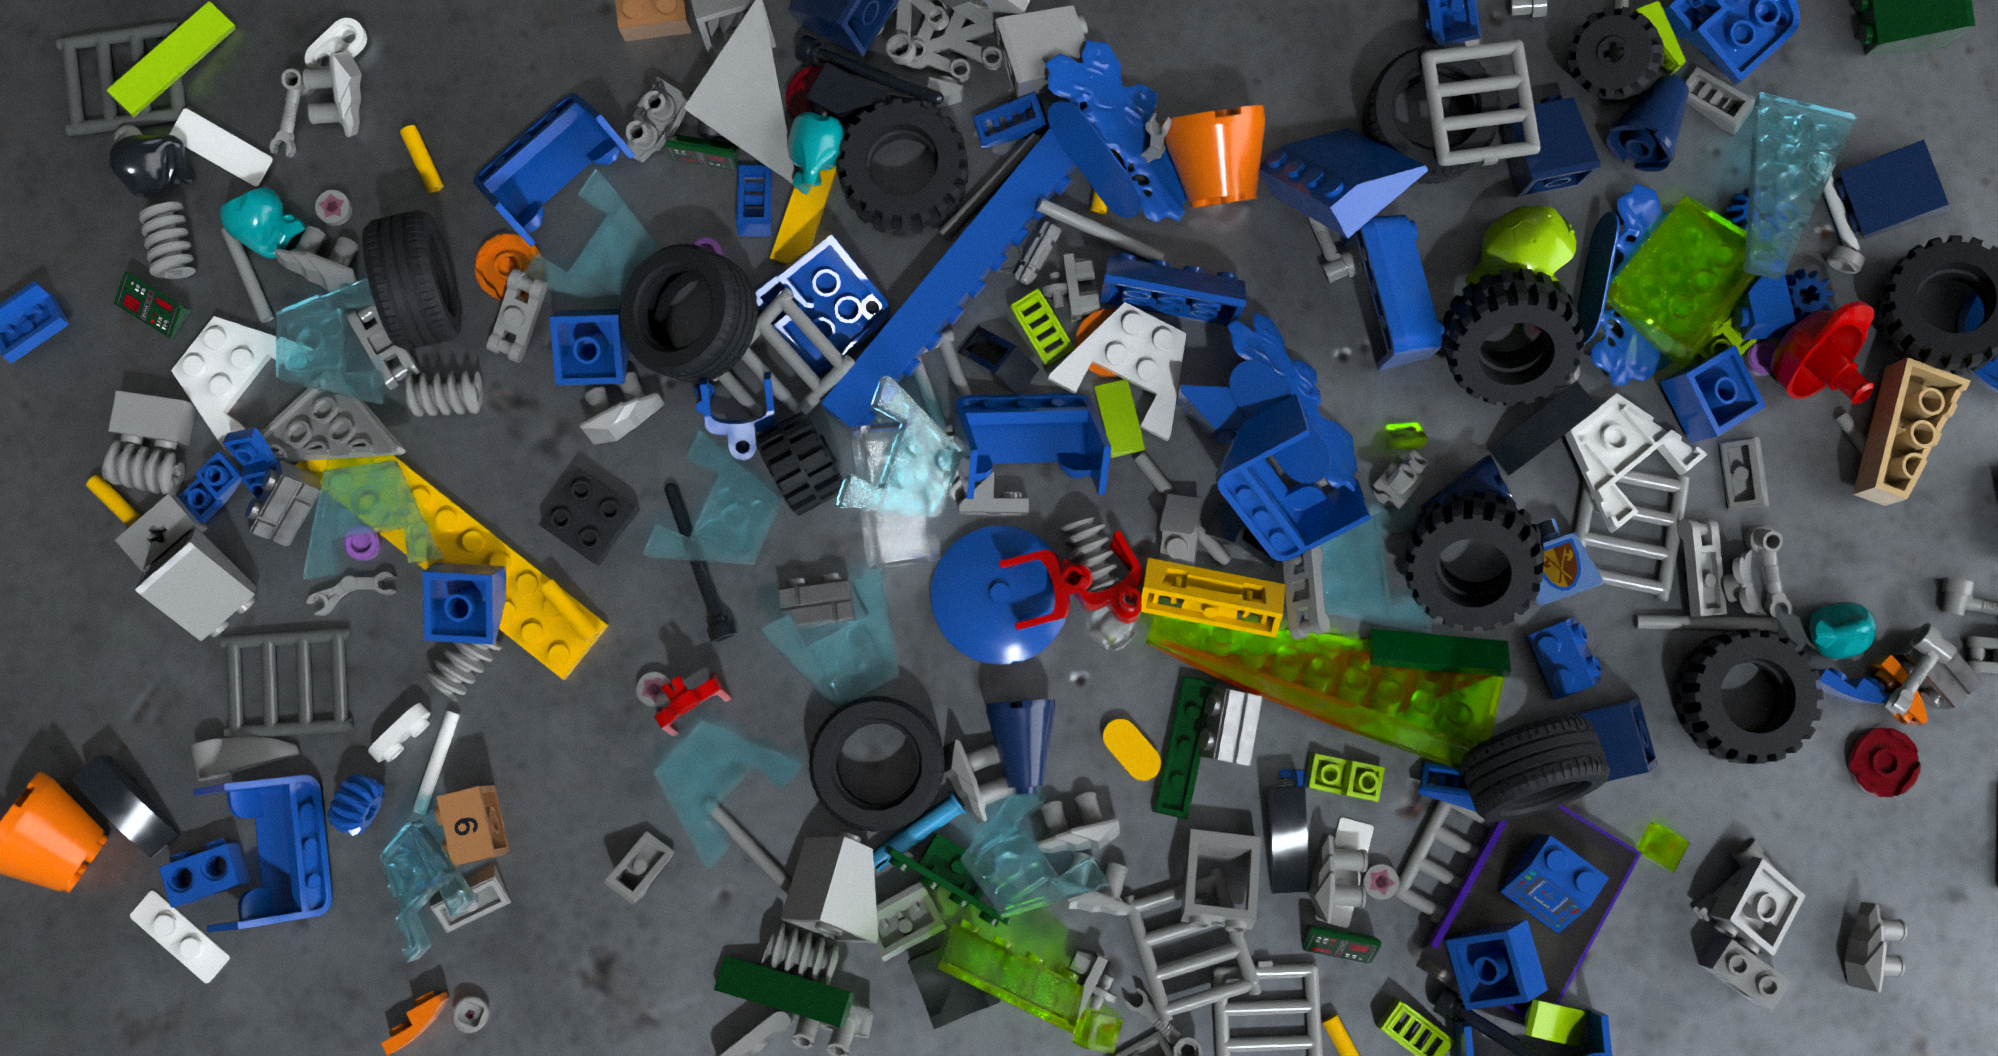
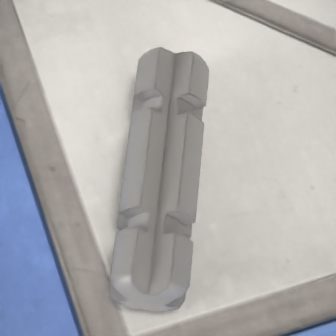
(1037, 253)

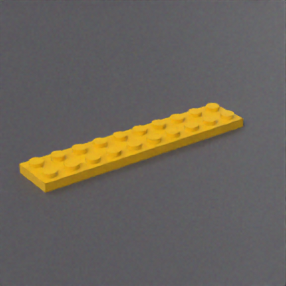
(463, 540)

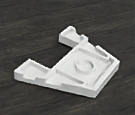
(1137, 350)
(220, 369)
(1614, 443)

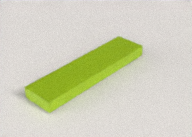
(171, 59)

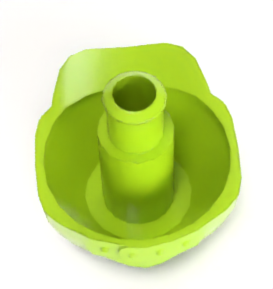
(1526, 239)

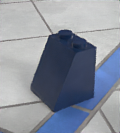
(844, 22)
(1565, 151)
(1893, 190)
(1623, 737)

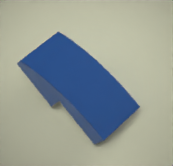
(254, 455)
(212, 488)
(1857, 690)

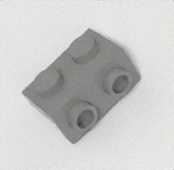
(906, 920)

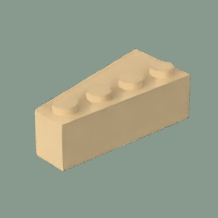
(1905, 427)

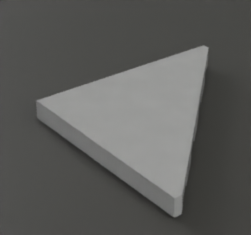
(743, 95)
(328, 427)

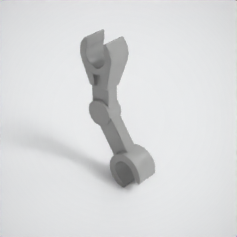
(1157, 134)
(349, 584)

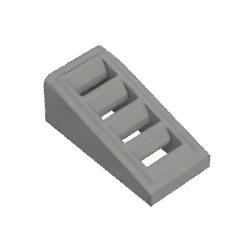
(1709, 110)

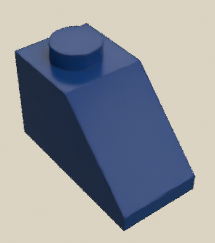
(1765, 310)

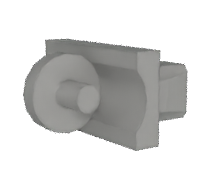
(1074, 271)
(1400, 479)
(1091, 968)

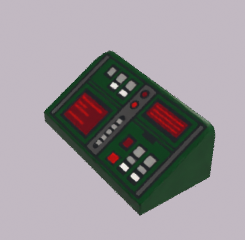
(703, 151)
(150, 305)
(1340, 943)

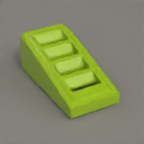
(1672, 52)
(1026, 302)
(1393, 1015)

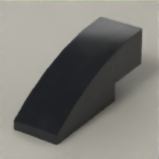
(1542, 428)
(125, 805)
(1287, 839)

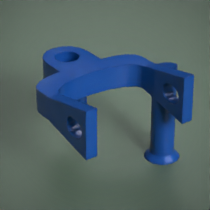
(736, 429)

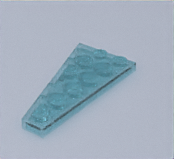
(1790, 166)

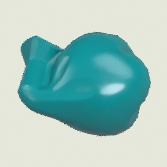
(814, 147)
(260, 221)
(1842, 629)

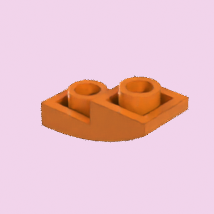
(1892, 676)
(421, 1017)

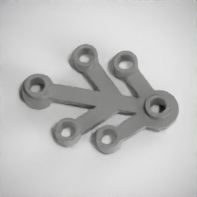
(903, 28)
(955, 39)

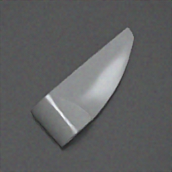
(236, 754)

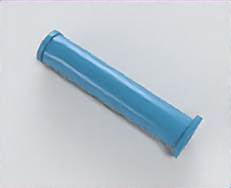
(919, 829)

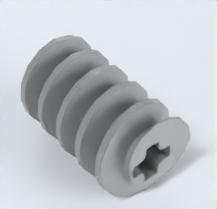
(163, 241)
(444, 395)
(142, 470)
(1089, 551)
(459, 667)
(802, 954)

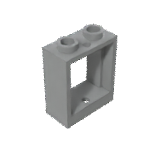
(1226, 846)

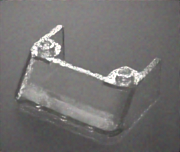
(888, 536)

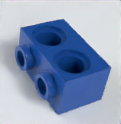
(205, 879)

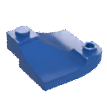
(1734, 32)
(832, 295)

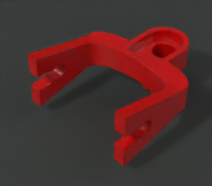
(1061, 582)
(1120, 593)
(684, 700)

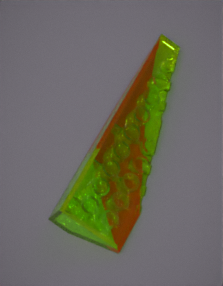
(1333, 682)

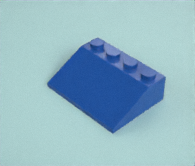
(1339, 178)
(1173, 291)

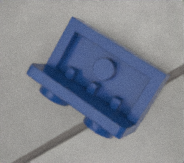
(1453, 21)
(28, 321)
(1566, 658)

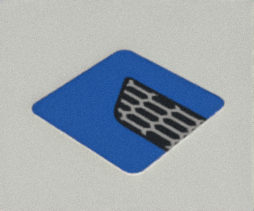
(1291, 778)

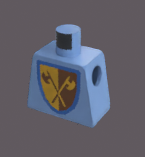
(1566, 565)

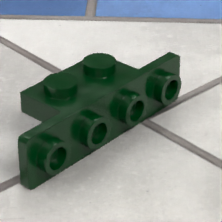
(942, 866)

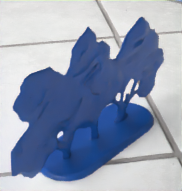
(1119, 125)
(1632, 354)
(1273, 377)

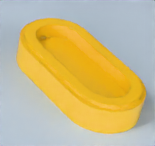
(1131, 749)

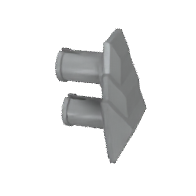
(345, 80)
(655, 119)
(317, 269)
(615, 421)
(961, 769)
(1092, 834)
(1323, 890)
(1106, 899)
(1866, 949)
(857, 1024)

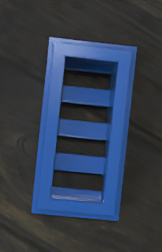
(1013, 132)
(754, 221)
(1450, 795)

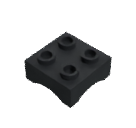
(588, 517)
(944, 994)

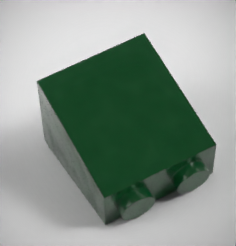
(1912, 24)

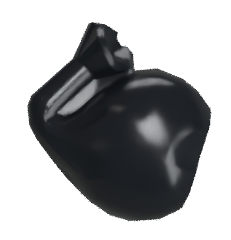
(150, 162)

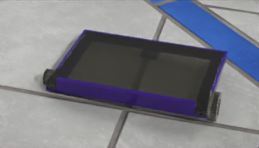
(1481, 905)

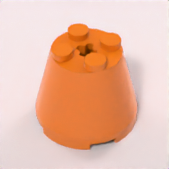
(1218, 154)
(48, 837)

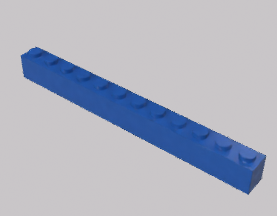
(953, 281)

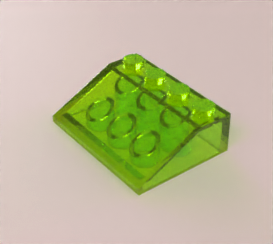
(1684, 281)
(1011, 976)

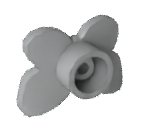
(1739, 585)

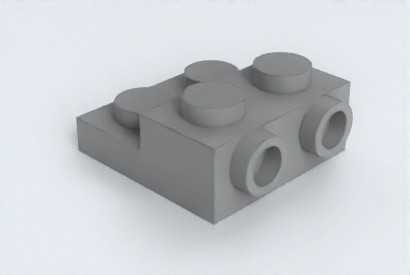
(1757, 908)

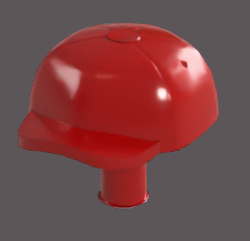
(1821, 353)

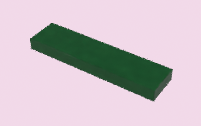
(1439, 653)
(1183, 750)
(784, 992)

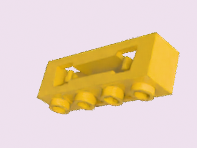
(1212, 597)

